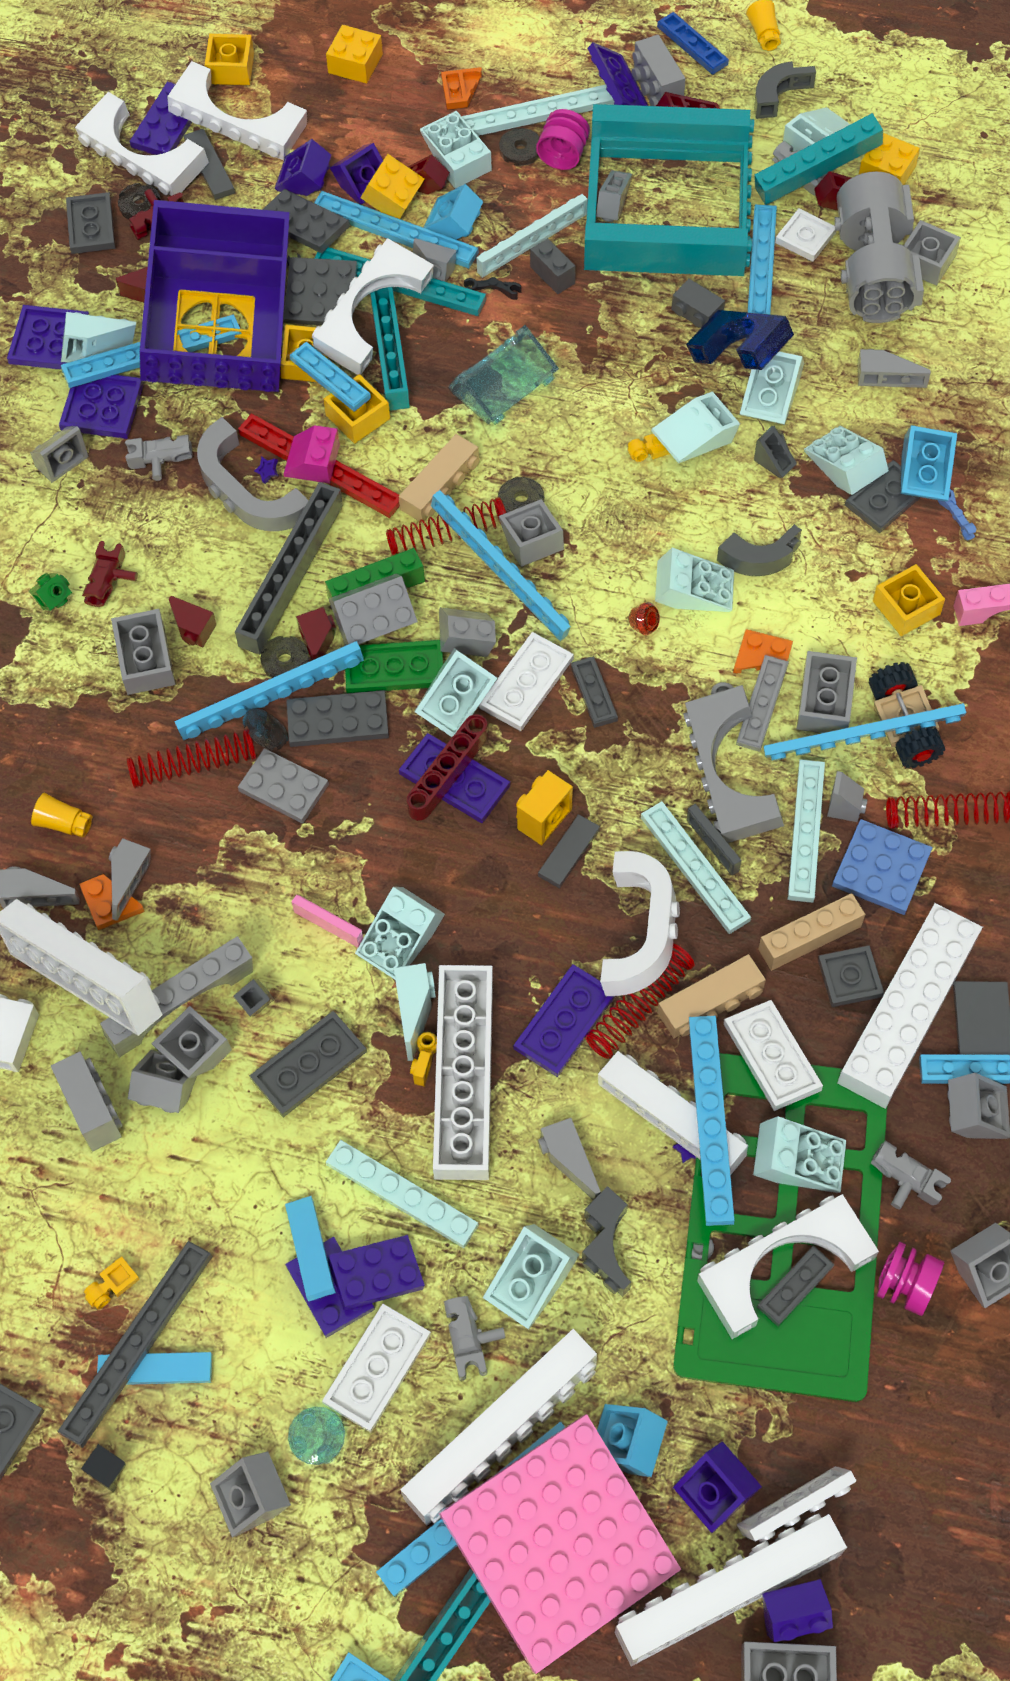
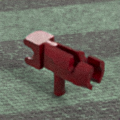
(143, 220)
(104, 573)

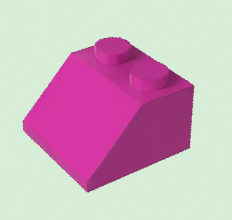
(313, 454)

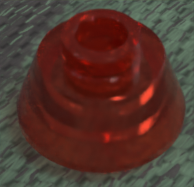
(644, 618)

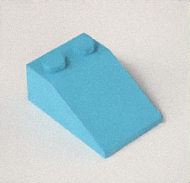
(927, 463)

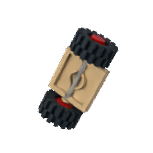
(897, 697)

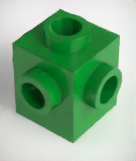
(51, 591)

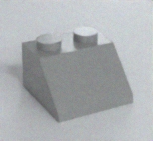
(60, 453)
(532, 532)
(466, 631)
(192, 1044)
(159, 1083)
(978, 1107)
(985, 1264)
(250, 1493)

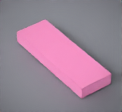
(327, 920)

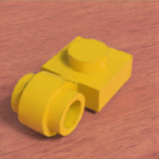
(650, 445)
(421, 1066)
(117, 1278)

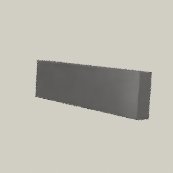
(214, 172)

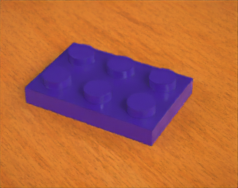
(375, 1272)
(328, 1309)

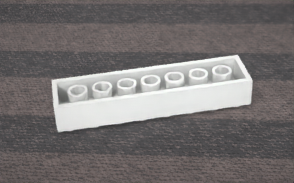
(79, 967)
(909, 1006)
(463, 1073)
(500, 1427)
(730, 1589)

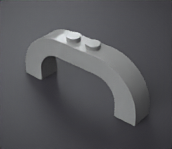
(257, 513)

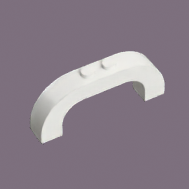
(647, 965)

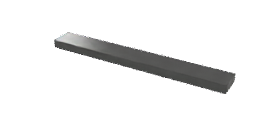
(134, 1344)

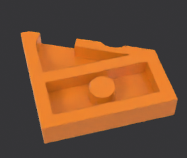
(460, 86)
(756, 646)
(99, 900)

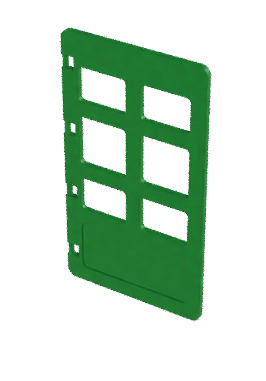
(828, 1336)

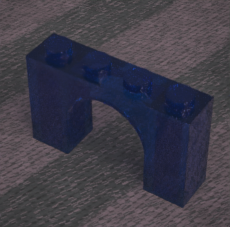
(763, 334)

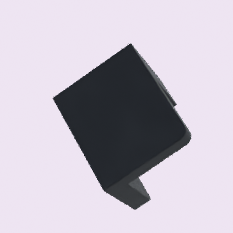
(103, 1467)

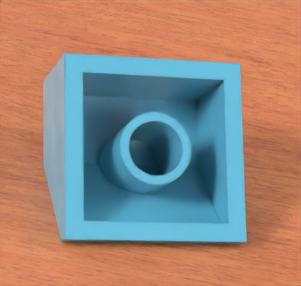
(454, 213)
(632, 1437)

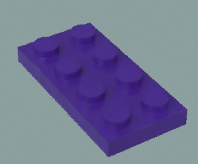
(616, 76)
(160, 129)
(473, 792)
(564, 1021)

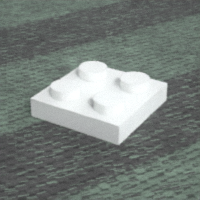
(805, 235)

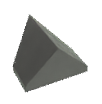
(774, 453)

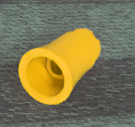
(764, 22)
(60, 816)

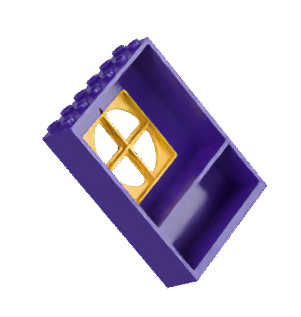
(218, 259)

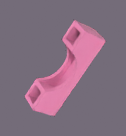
(980, 603)

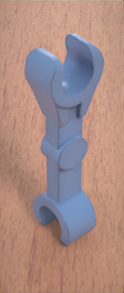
(966, 528)

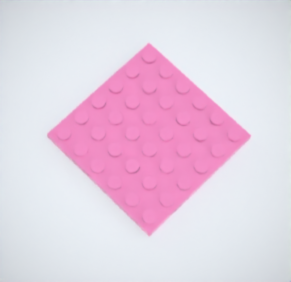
(559, 1543)

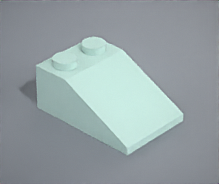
(773, 388)
(455, 693)
(414, 992)
(530, 1275)

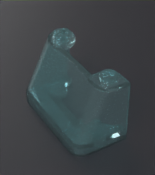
(504, 376)

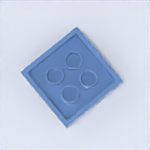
(882, 867)

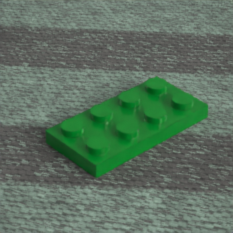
(395, 667)

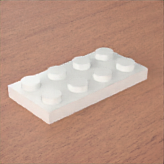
(526, 681)
(773, 1055)
(376, 1368)
(788, 1508)

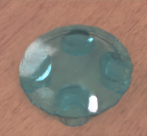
(316, 1435)

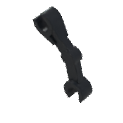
(493, 283)

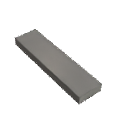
(762, 703)

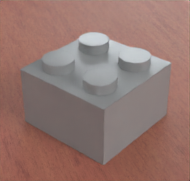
(935, 250)

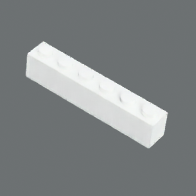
(661, 1105)

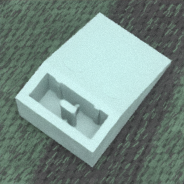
(812, 127)
(457, 149)
(93, 335)
(697, 428)
(848, 459)
(693, 583)
(399, 931)
(799, 1155)

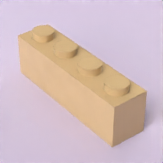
(441, 473)
(811, 931)
(712, 995)

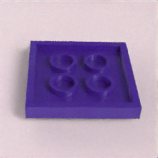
(39, 337)
(103, 406)

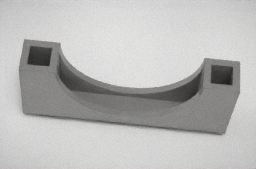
(736, 813)
(223, 966)

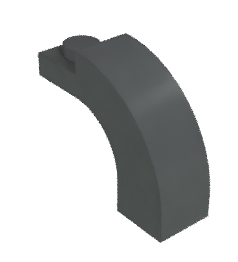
(777, 81)
(756, 559)

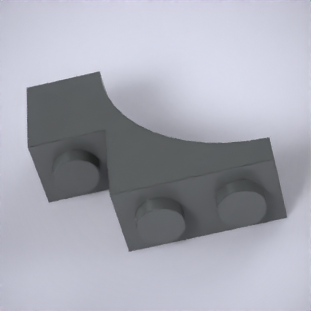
(599, 1257)

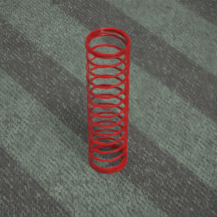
(499, 507)
(136, 783)
(893, 820)
(590, 1037)

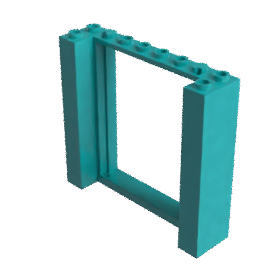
(670, 135)

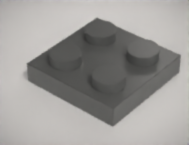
(850, 976)

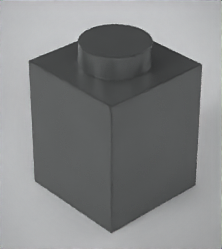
(254, 997)

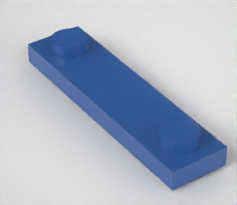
(693, 43)

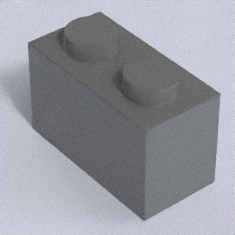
(552, 266)
(696, 303)

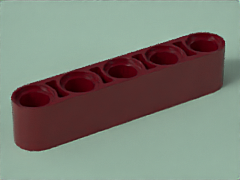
(446, 777)

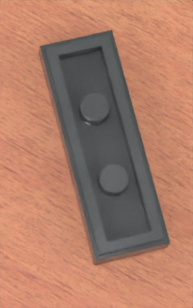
(594, 692)
(713, 840)
(568, 851)
(795, 1286)

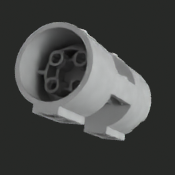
(880, 274)

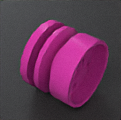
(563, 139)
(910, 1278)

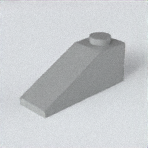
(613, 195)
(889, 370)
(128, 867)
(34, 889)
(567, 1154)

